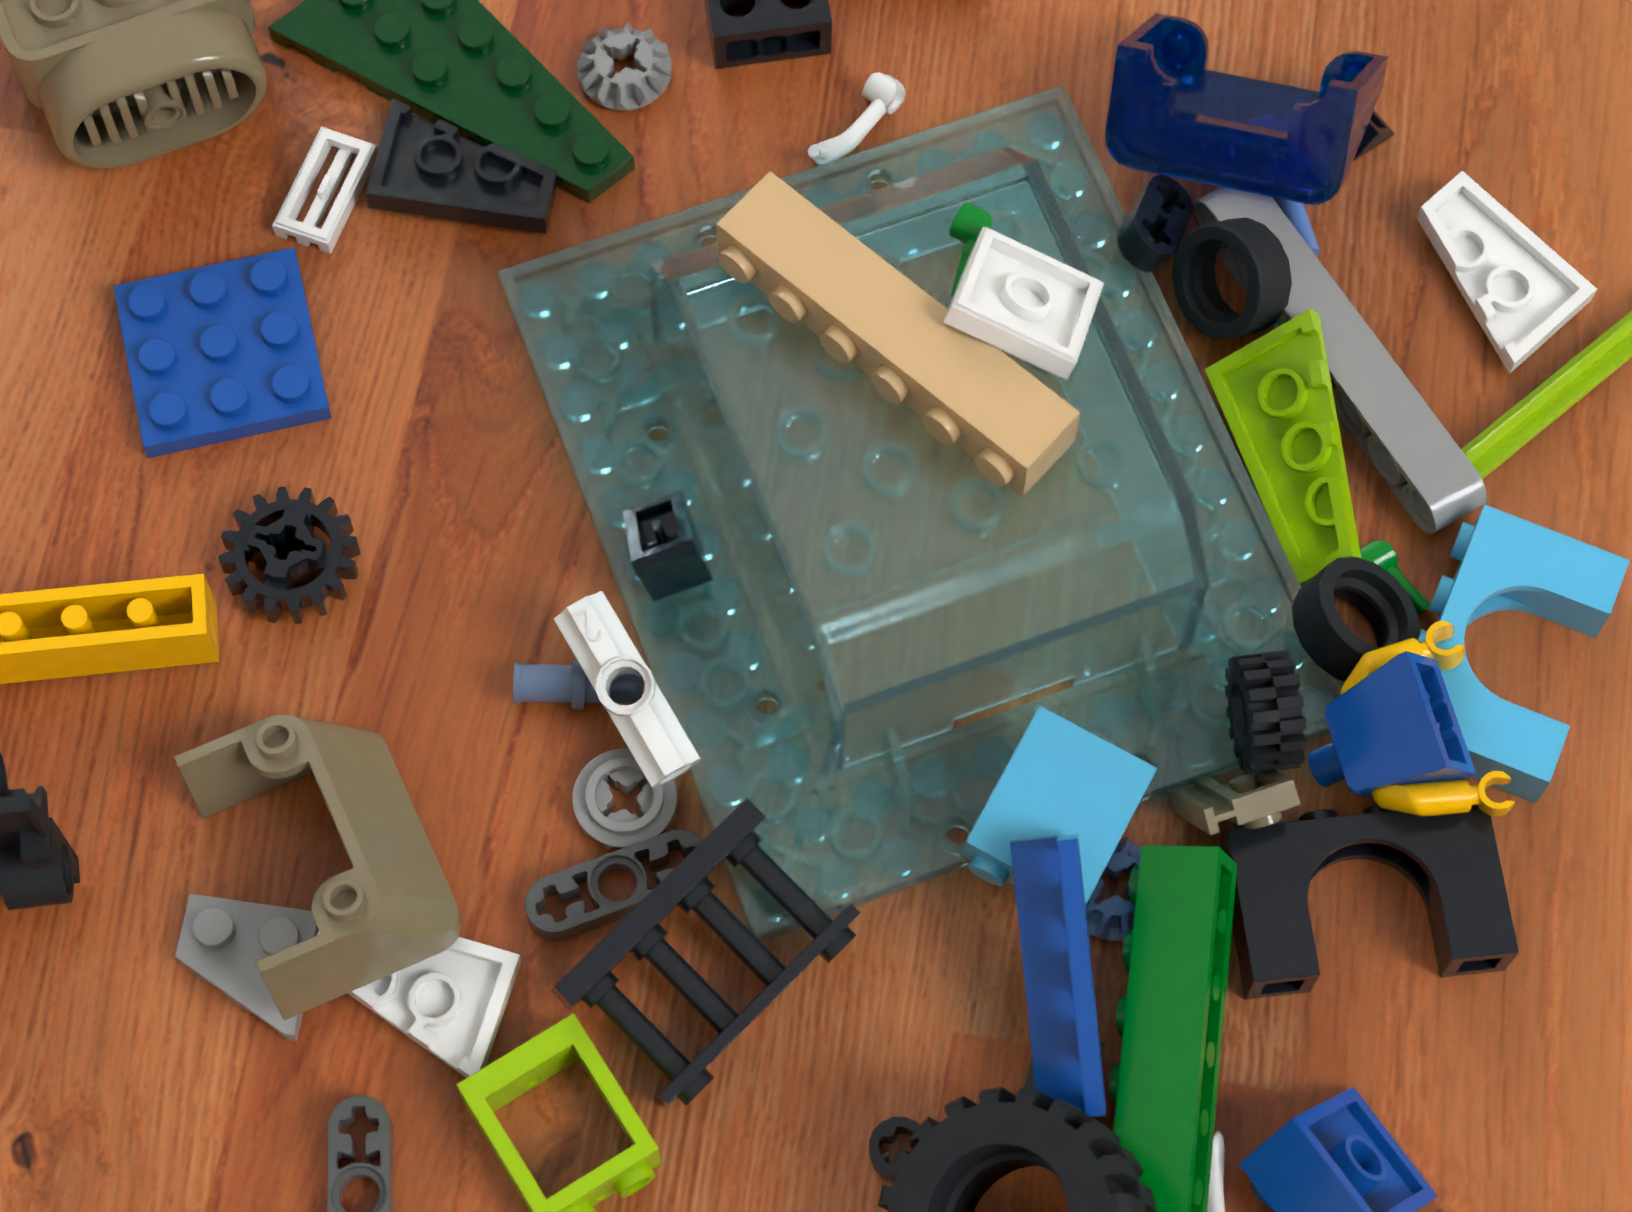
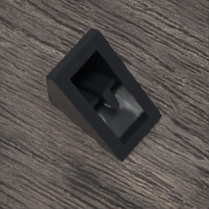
(666, 546)

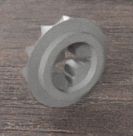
(630, 87)
(594, 799)

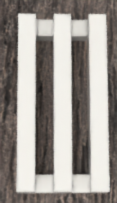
(308, 231)

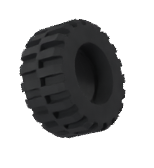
(1010, 1132)

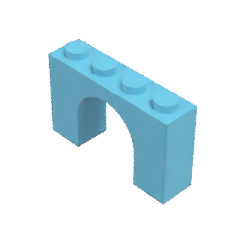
(1529, 570)

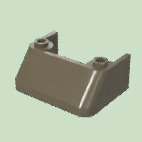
(369, 918)

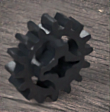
(305, 575)

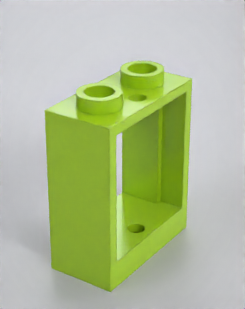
(527, 1068)

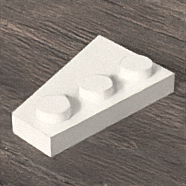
(1502, 269)
(448, 1001)

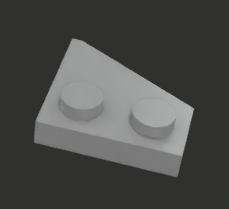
(225, 940)

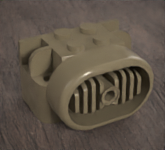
(134, 73)

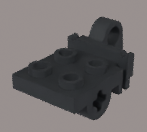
(34, 854)

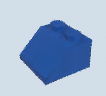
(1336, 1162)

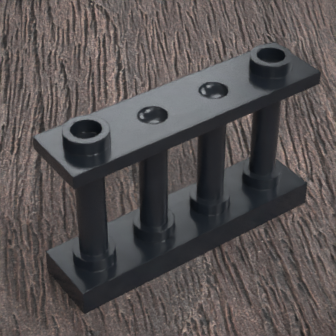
(644, 937)

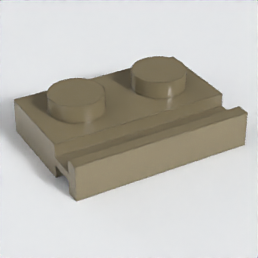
(1235, 796)

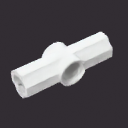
(604, 655)

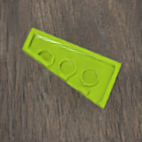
(1290, 439)

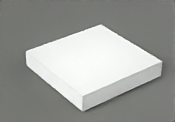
(1024, 303)

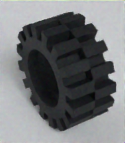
(1265, 712)

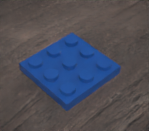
(221, 352)

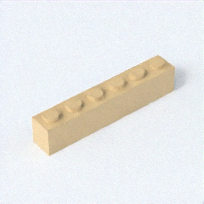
(895, 335)

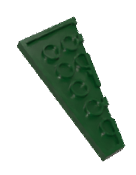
(464, 69)

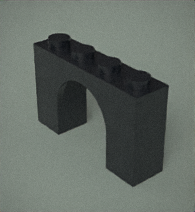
(1444, 856)

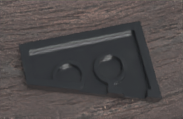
(446, 176)

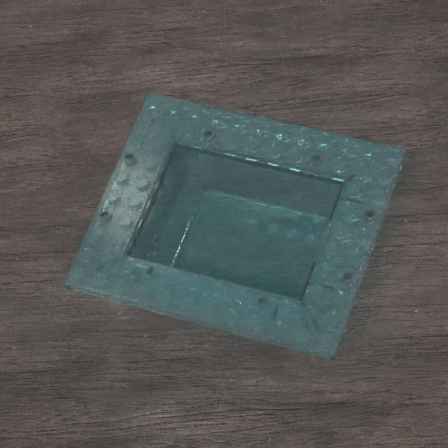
(878, 568)

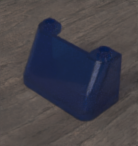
(1235, 129)

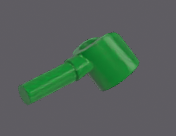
(966, 229)
(1385, 556)

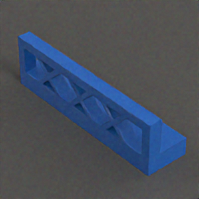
(1058, 971)

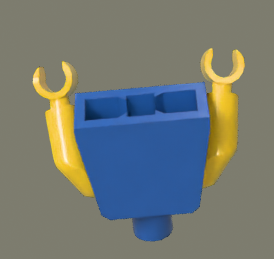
(1401, 734)

